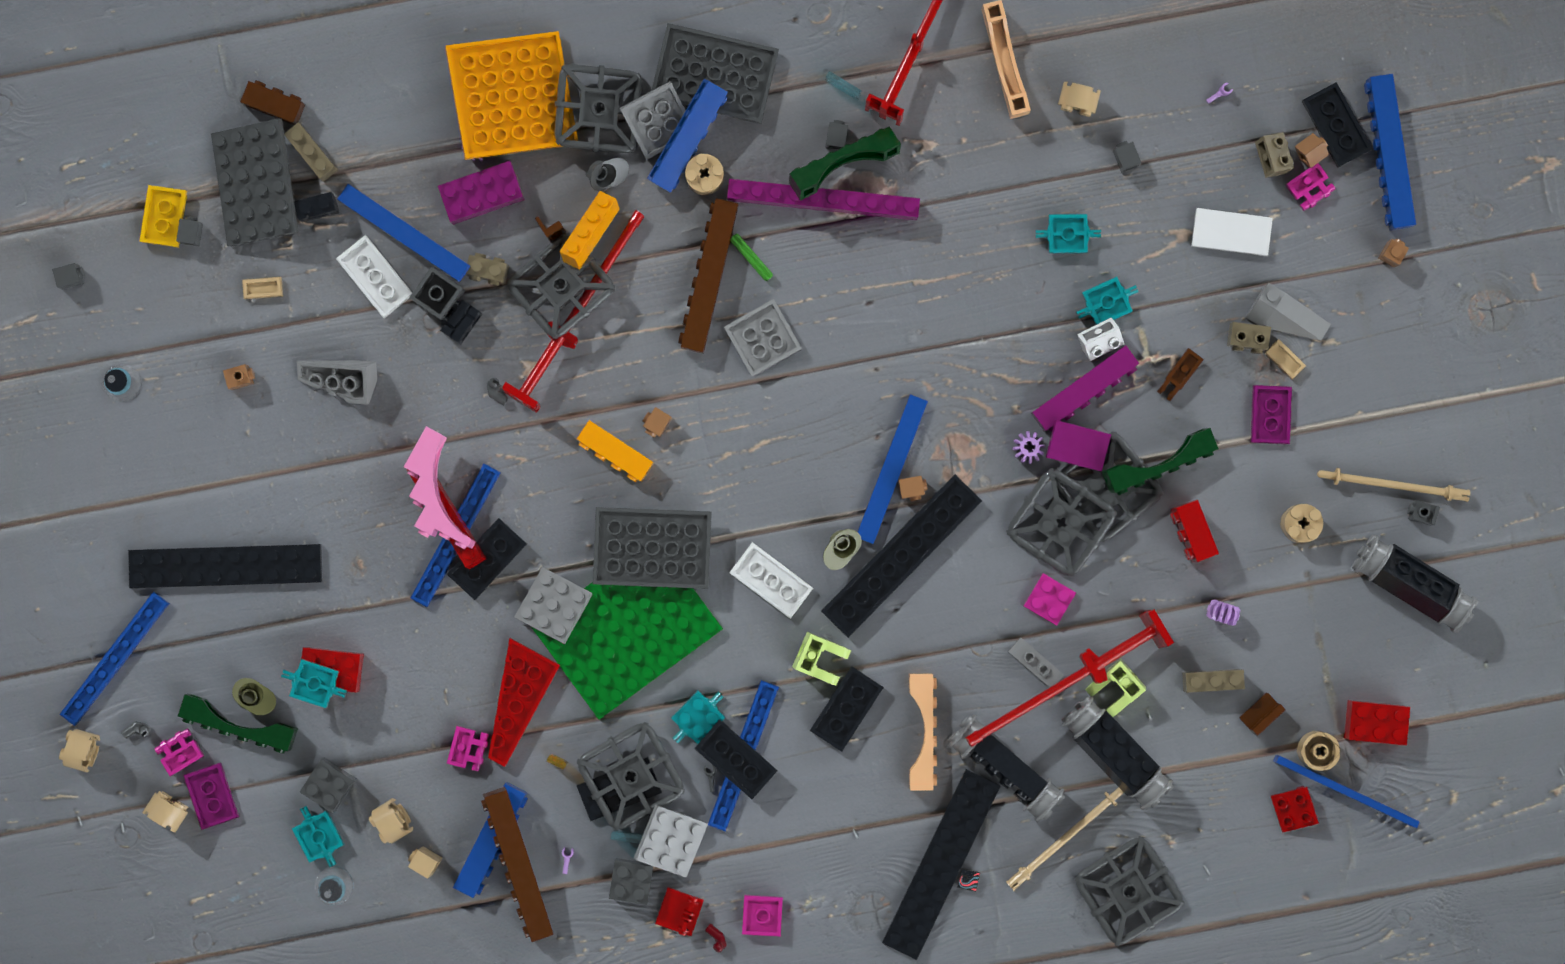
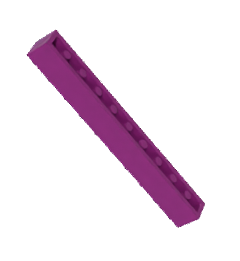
(824, 200)

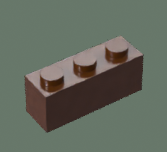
(273, 102)

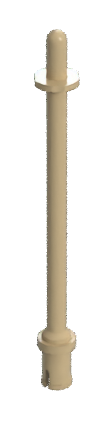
(1448, 492)
(1025, 872)

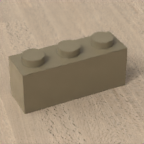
(310, 152)
(1213, 680)

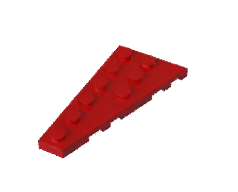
(521, 691)

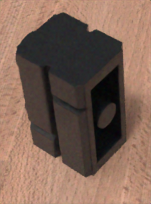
(316, 207)
(461, 321)

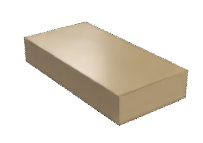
(262, 288)
(1285, 359)

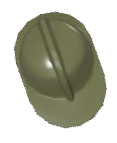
(841, 548)
(253, 696)

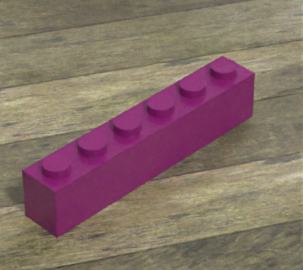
(1085, 388)

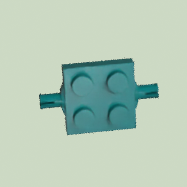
(1067, 233)
(1107, 301)
(314, 683)
(697, 716)
(318, 836)

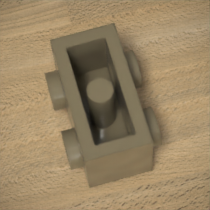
(1274, 154)
(493, 270)
(1249, 335)

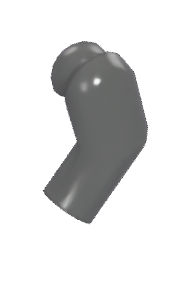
(494, 391)
(136, 727)

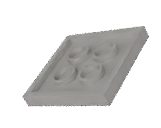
(654, 118)
(762, 338)
(553, 605)
(670, 841)

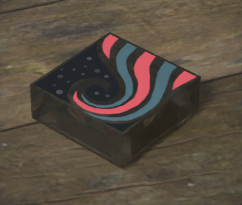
(968, 879)

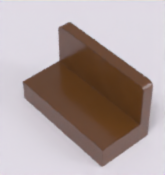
(553, 231)
(1262, 714)

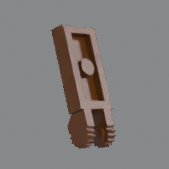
(1181, 372)

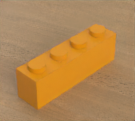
(589, 230)
(615, 451)

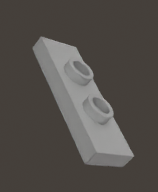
(1035, 663)

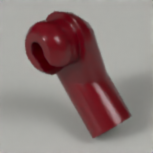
(718, 936)

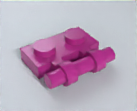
(1307, 181)
(461, 747)
(183, 756)

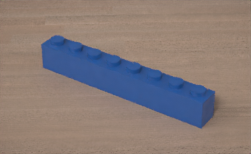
(1390, 152)

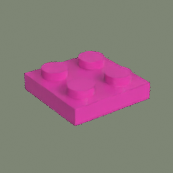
(1049, 599)
(762, 915)

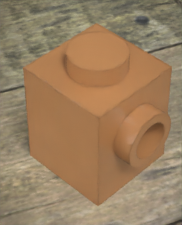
(1312, 150)
(1393, 252)
(239, 377)
(656, 422)
(912, 488)

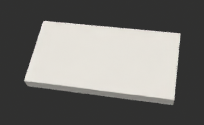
(1231, 232)
(374, 276)
(771, 580)

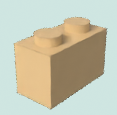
(424, 861)

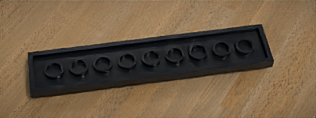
(901, 556)
(225, 566)
(941, 864)

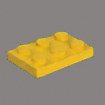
(162, 215)

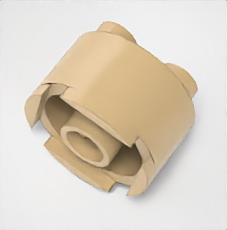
(1079, 98)
(700, 164)
(1296, 532)
(1328, 746)
(79, 750)
(165, 811)
(391, 821)

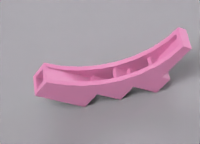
(424, 463)

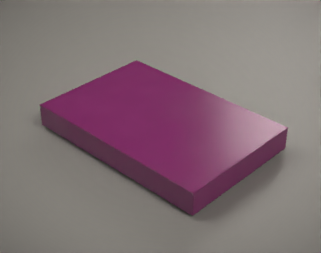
(1271, 414)
(1078, 445)
(211, 796)

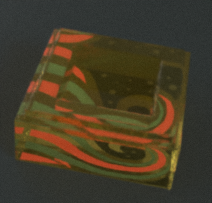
(557, 761)

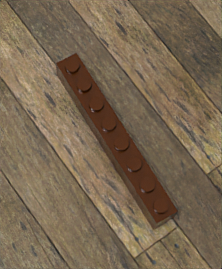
(709, 276)
(518, 864)

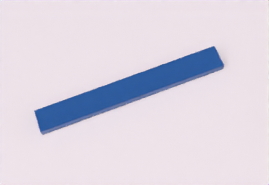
(403, 232)
(891, 468)
(445, 552)
(114, 658)
(751, 734)
(1346, 791)

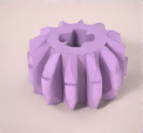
(1033, 442)
(1223, 612)

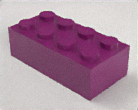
(481, 192)

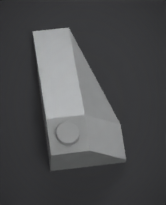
(1286, 314)
(347, 379)

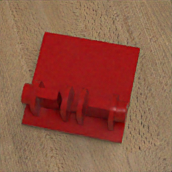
(1294, 809)
(679, 912)

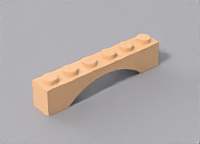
(1003, 54)
(921, 773)

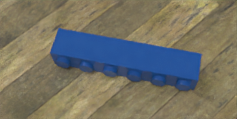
(687, 135)
(484, 850)

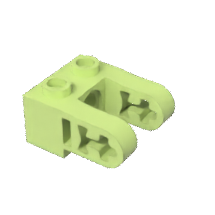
(810, 653)
(1126, 680)

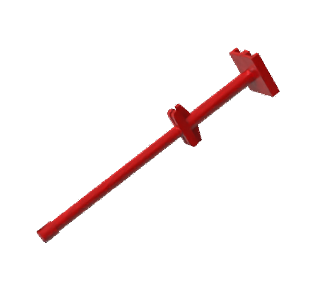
(886, 106)
(569, 340)
(1093, 666)

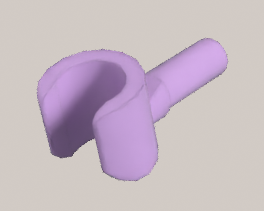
(1221, 92)
(566, 860)

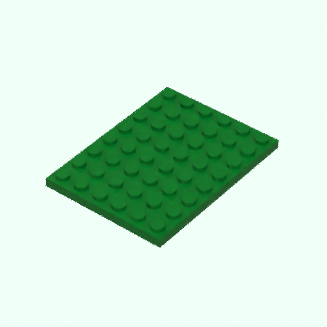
(630, 640)

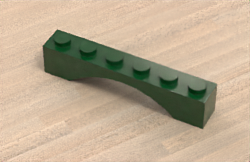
(878, 146)
(1194, 446)
(200, 711)

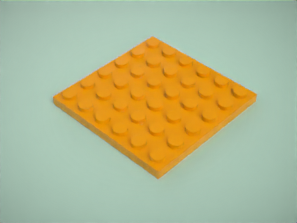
(508, 94)

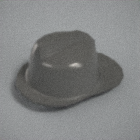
(607, 173)

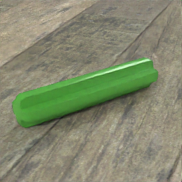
(751, 257)

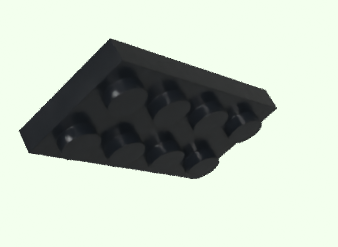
(1337, 124)
(499, 547)
(846, 708)
(736, 759)
(611, 798)

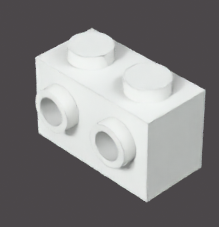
(1097, 342)

